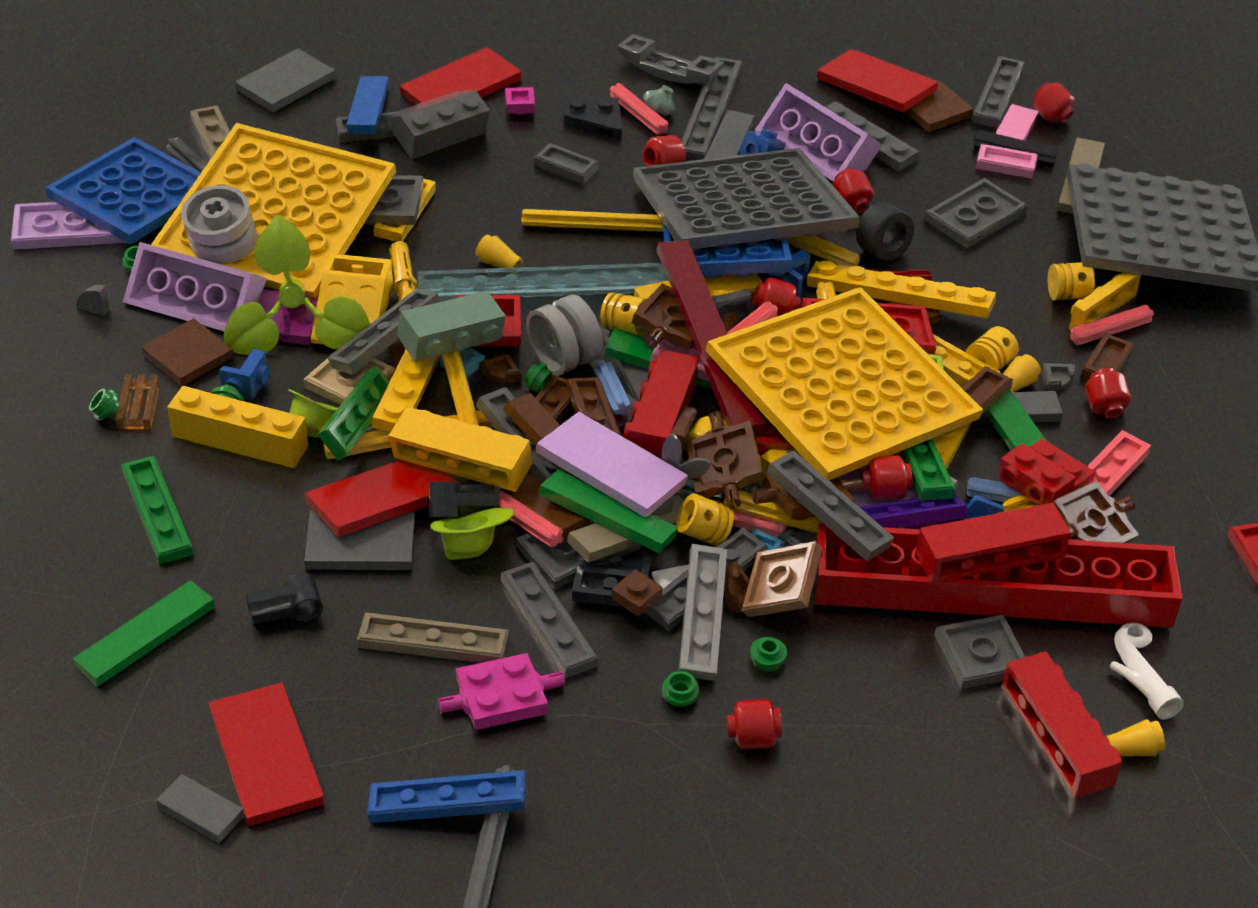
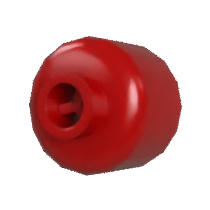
(1054, 103)
(663, 151)
(854, 188)
(779, 293)
(1108, 393)
(887, 478)
(755, 724)

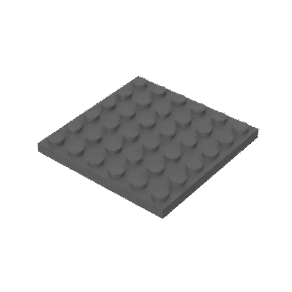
(744, 199)
(1163, 227)

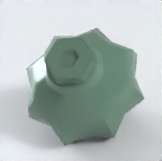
(660, 100)

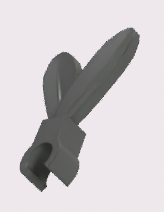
(672, 455)

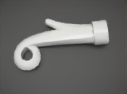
(1161, 698)

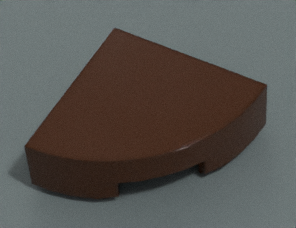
(501, 369)
(735, 586)

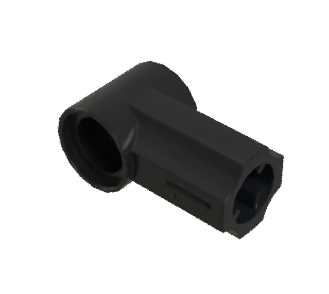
(453, 499)
(296, 598)

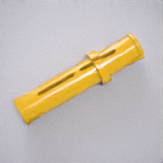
(402, 269)

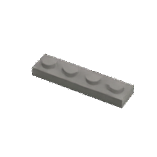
(703, 611)

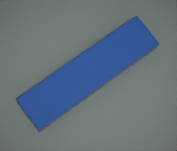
(367, 105)
(447, 796)

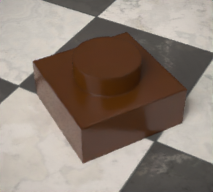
(636, 592)

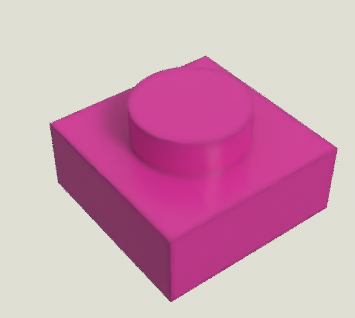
(520, 100)

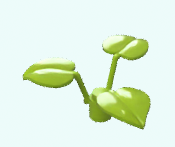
(286, 250)

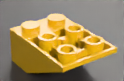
(359, 278)

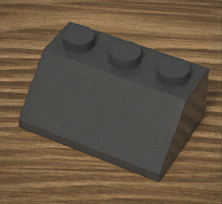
(439, 122)

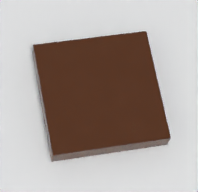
(940, 109)
(187, 352)

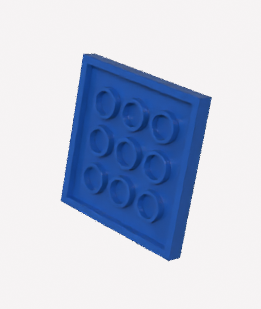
(126, 189)
(742, 259)

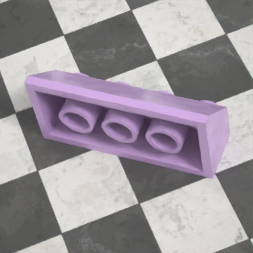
(820, 133)
(189, 286)

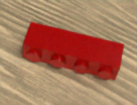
(662, 400)
(992, 542)
(1061, 724)

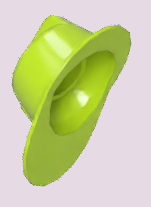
(315, 412)
(470, 534)

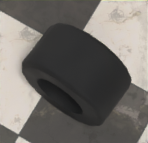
(885, 231)

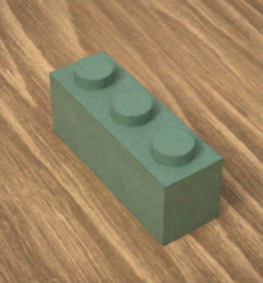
(450, 325)

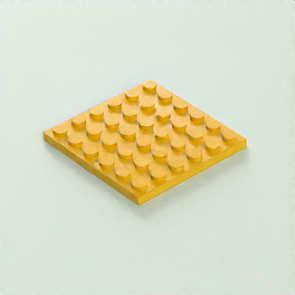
(309, 184)
(843, 382)

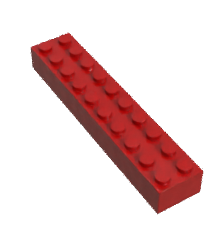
(1089, 585)

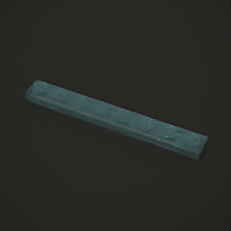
(542, 280)

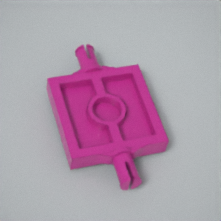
(501, 691)

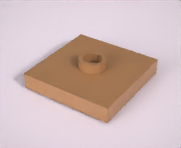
(782, 579)

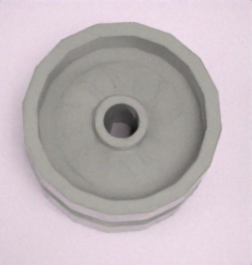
(219, 224)
(564, 334)

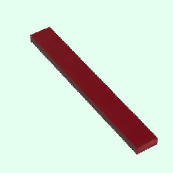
(705, 325)

